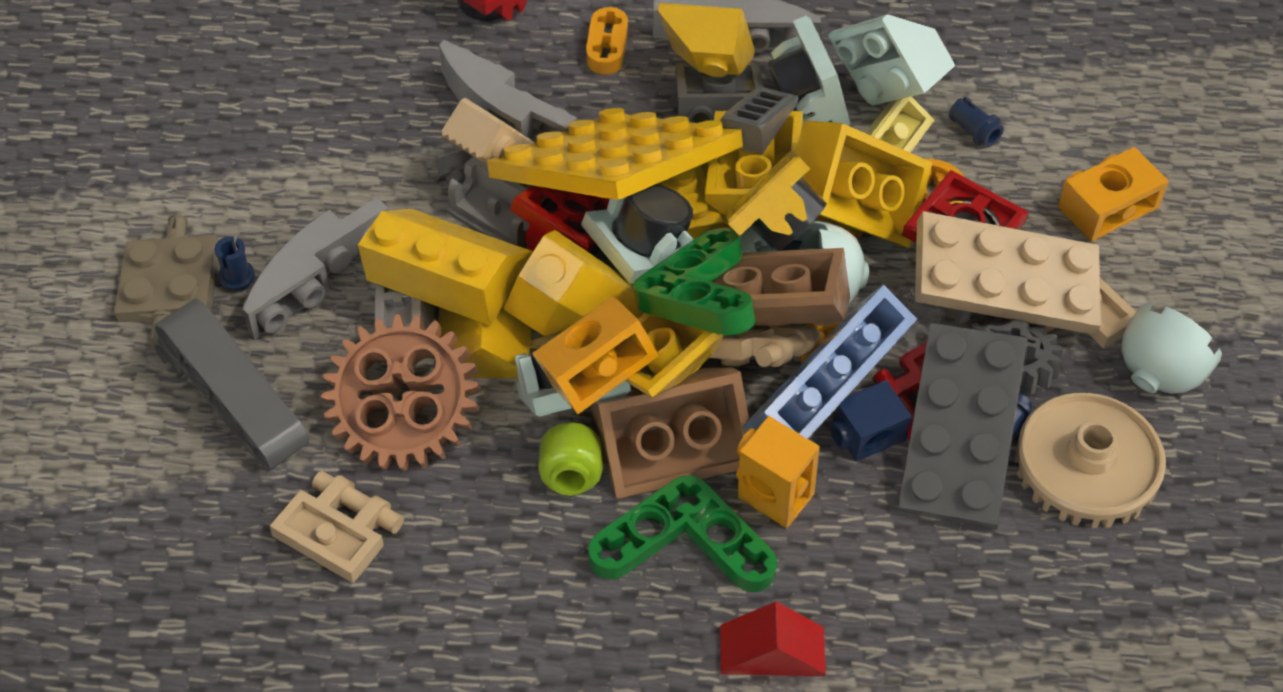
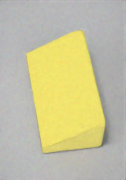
(901, 123)

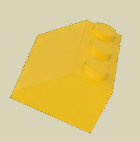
(738, 171)
(863, 179)
(441, 263)

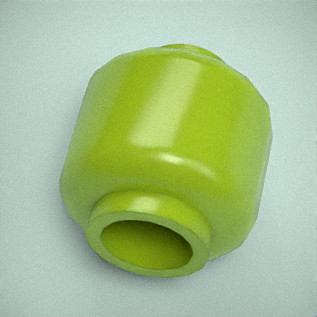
(570, 458)

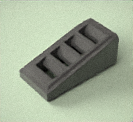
(759, 117)

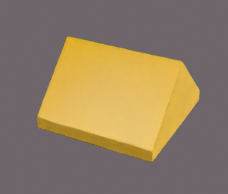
(491, 346)

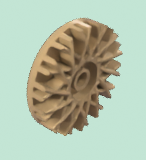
(1090, 458)

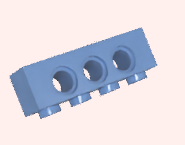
(837, 364)

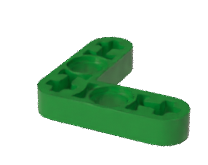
(683, 289)
(695, 522)

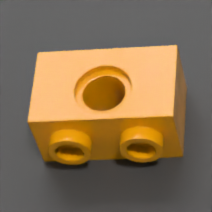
(1112, 193)
(596, 354)
(777, 471)

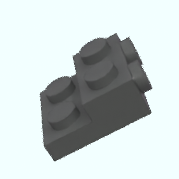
(703, 95)

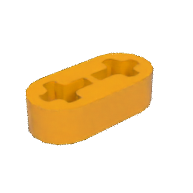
(599, 39)

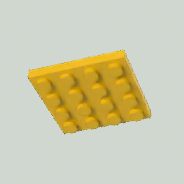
(615, 153)

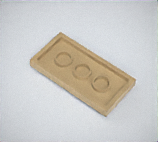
(1007, 273)

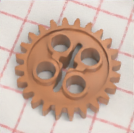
(401, 350)

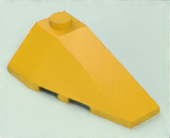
(564, 285)

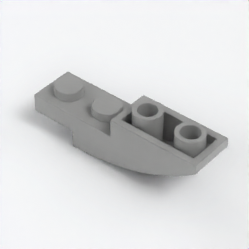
(767, 20)
(494, 90)
(299, 271)

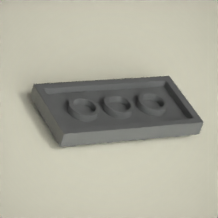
(963, 425)

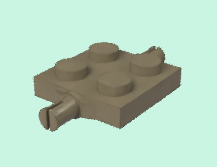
(166, 275)

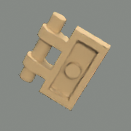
(767, 344)
(330, 536)

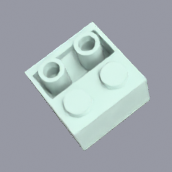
(891, 57)

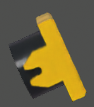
(778, 204)

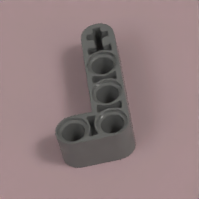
(230, 383)

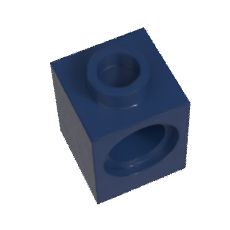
(870, 421)

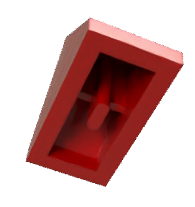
(772, 643)

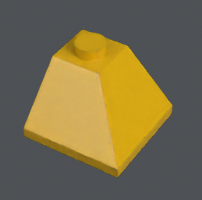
(709, 37)
(680, 352)

